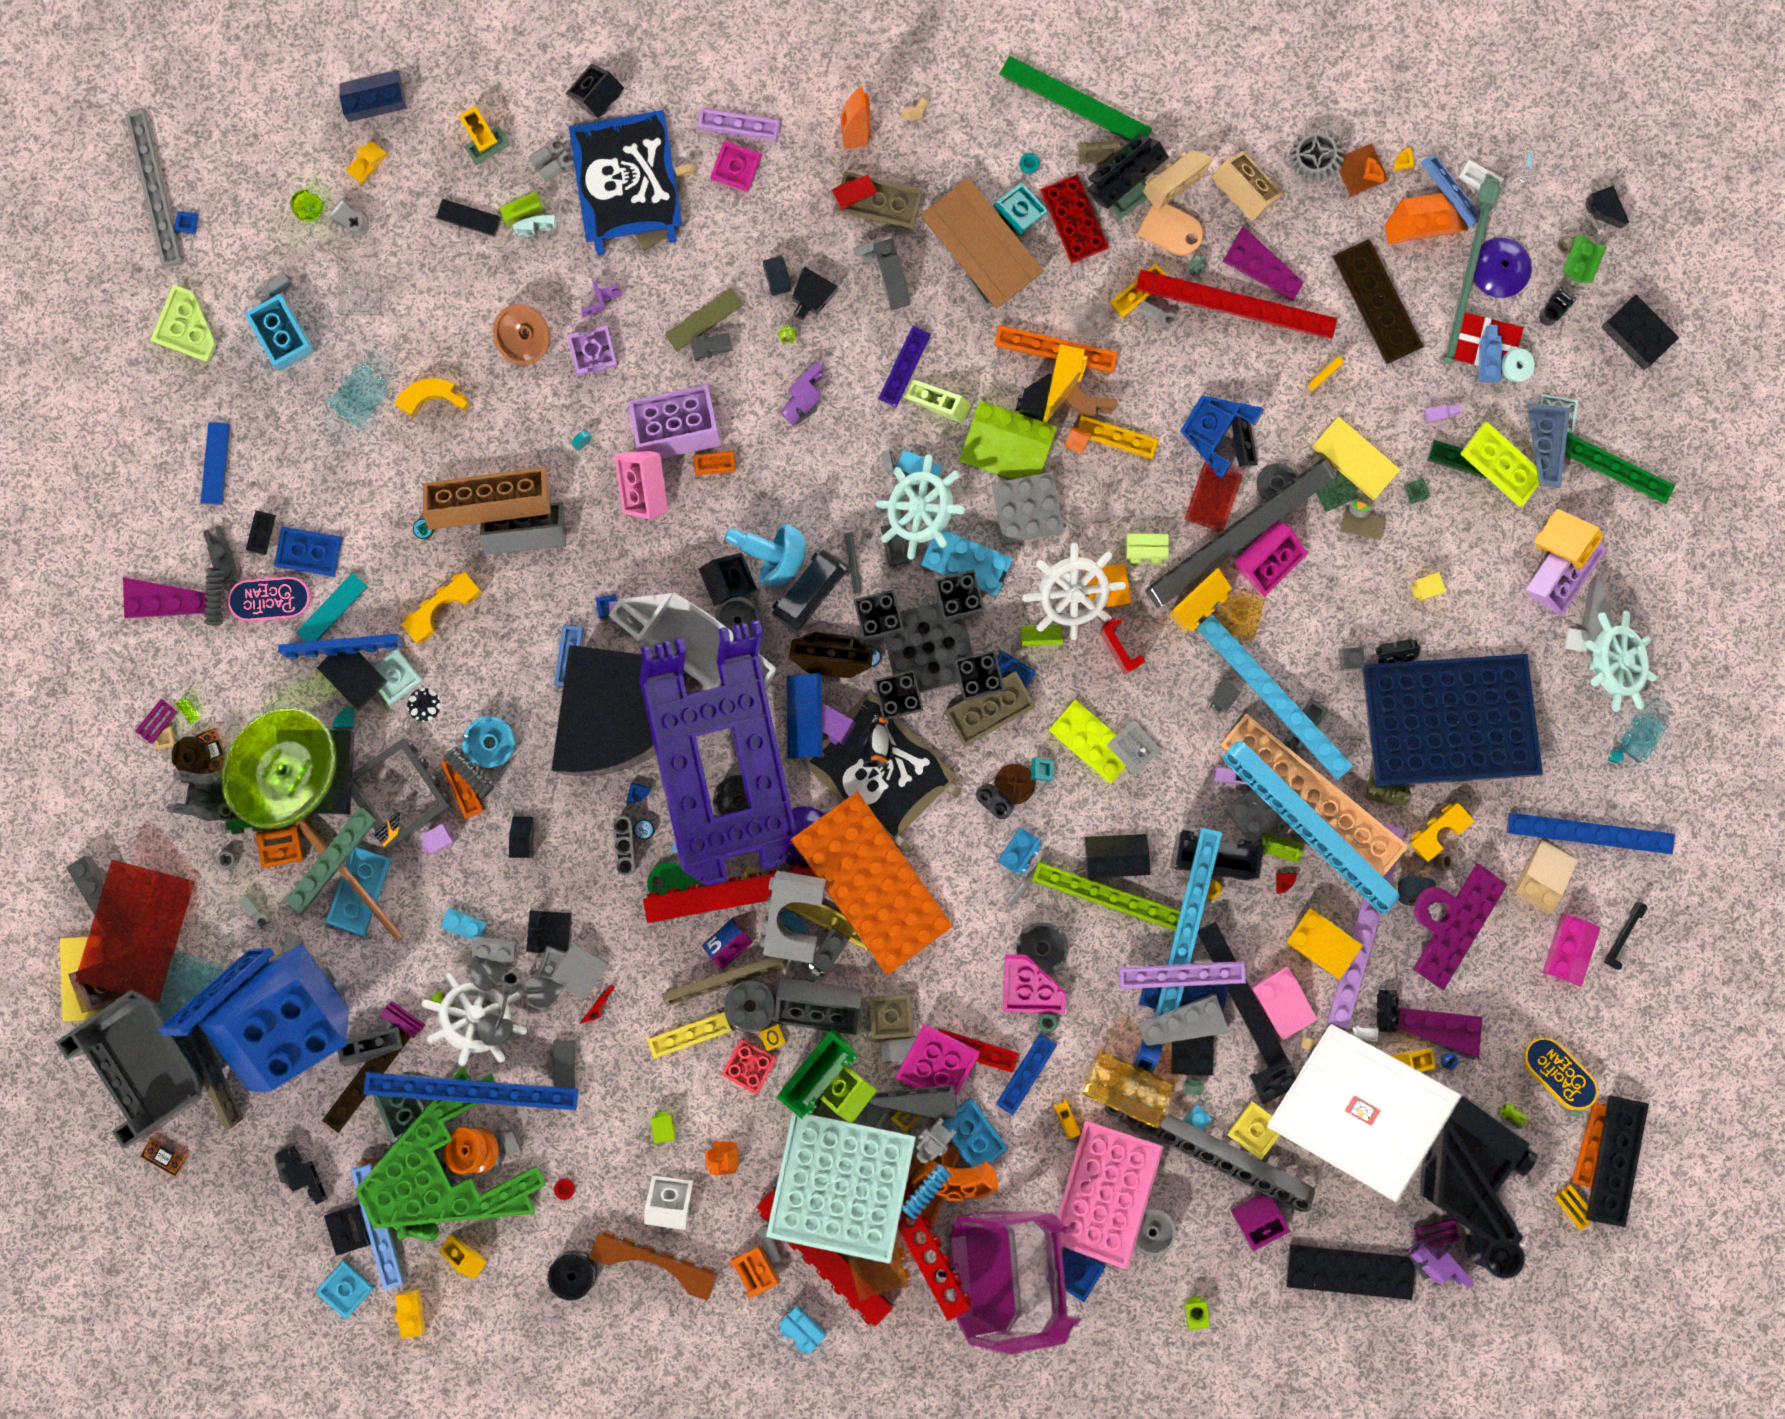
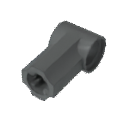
(709, 346)

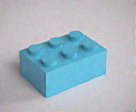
(279, 332)

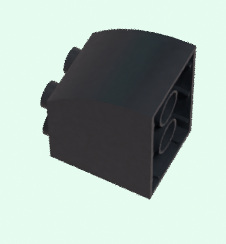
(602, 714)

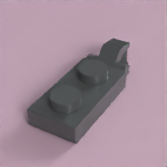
(827, 954)

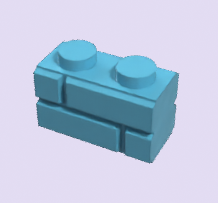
(802, 1330)

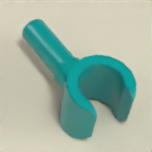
(1616, 756)

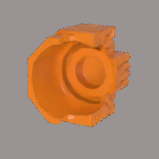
(722, 1158)

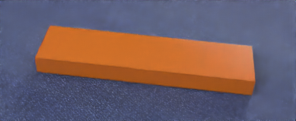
(1589, 1148)

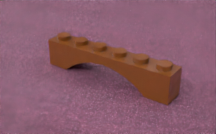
(694, 1279)

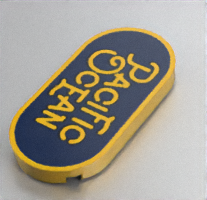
(1560, 1074)

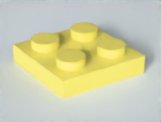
(1253, 1132)

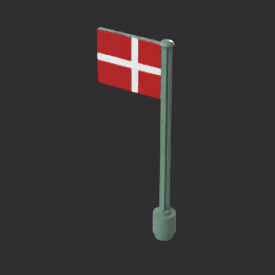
(1467, 327)

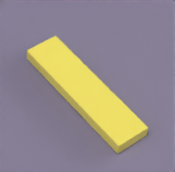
(689, 1035)

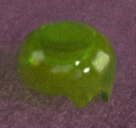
(304, 199)

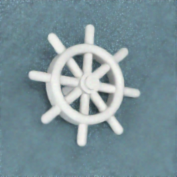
(1074, 591)
(470, 1016)

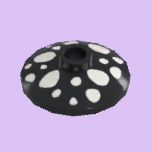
(429, 711)

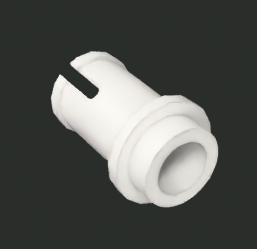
(1367, 1034)

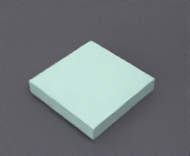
(400, 676)

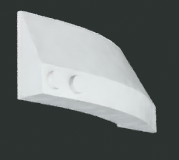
(671, 617)

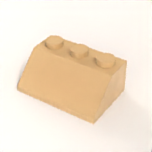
(1176, 178)
(1246, 185)

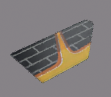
(388, 830)

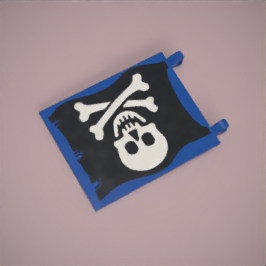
(625, 177)

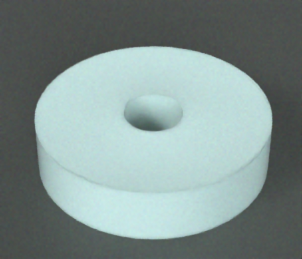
(1525, 361)

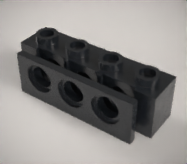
(1137, 168)

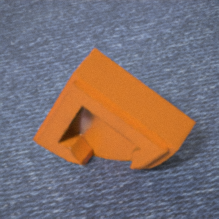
(1373, 171)

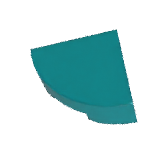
(344, 719)

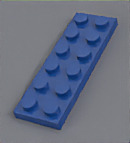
(214, 993)

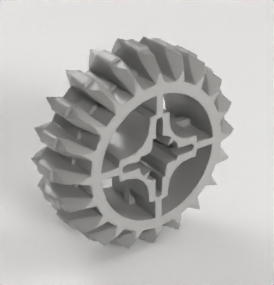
(1324, 153)

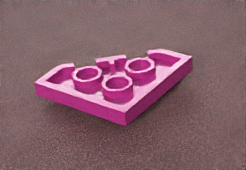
(1030, 988)

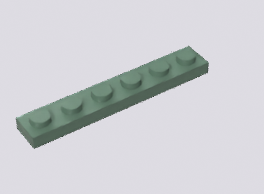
(331, 860)

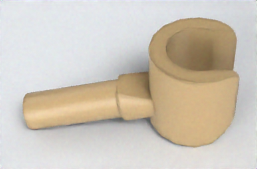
(1308, 1043)

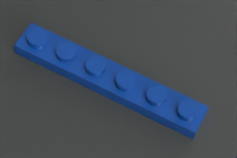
(347, 645)

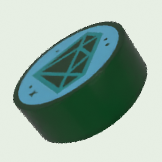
(421, 530)

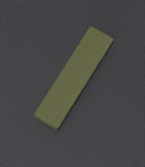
(703, 319)

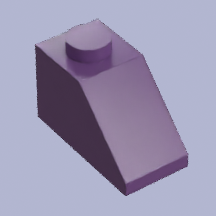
(836, 725)

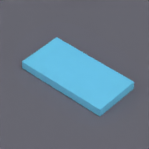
(347, 908)

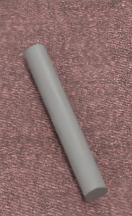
(1025, 884)

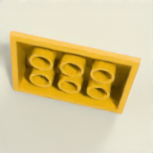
(1066, 373)

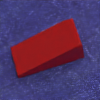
(853, 192)

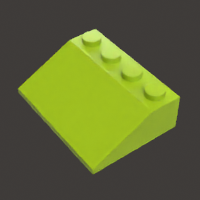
(1007, 442)

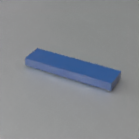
(215, 463)
(1026, 1074)

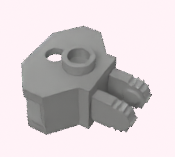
(933, 1142)

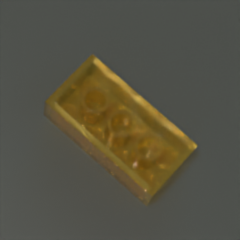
(1128, 1089)

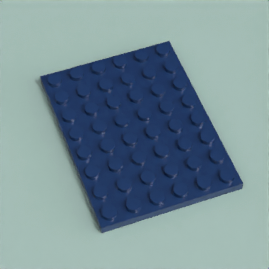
(1451, 720)

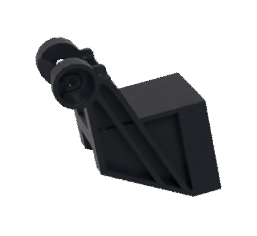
(1463, 1179)

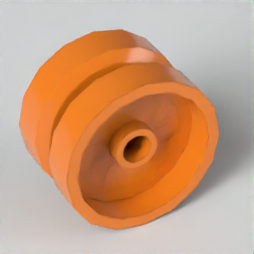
(471, 1150)

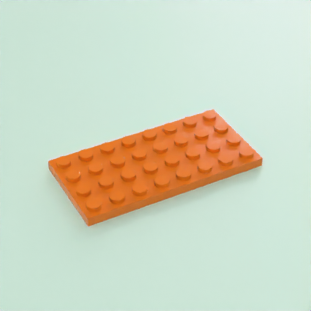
(871, 883)

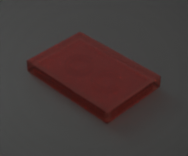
(1213, 498)

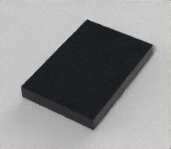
(353, 677)

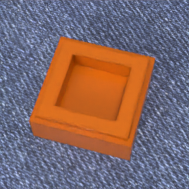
(1077, 440)

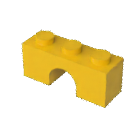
(1426, 842)

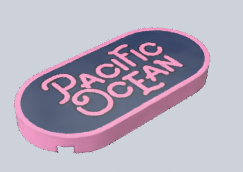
(269, 599)

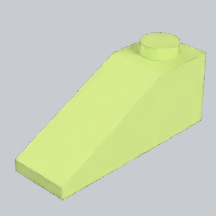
(939, 401)

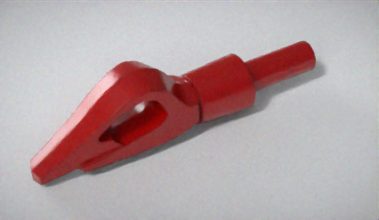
(602, 999)

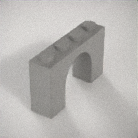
(779, 940)

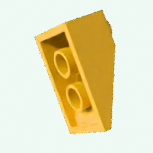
(1324, 944)

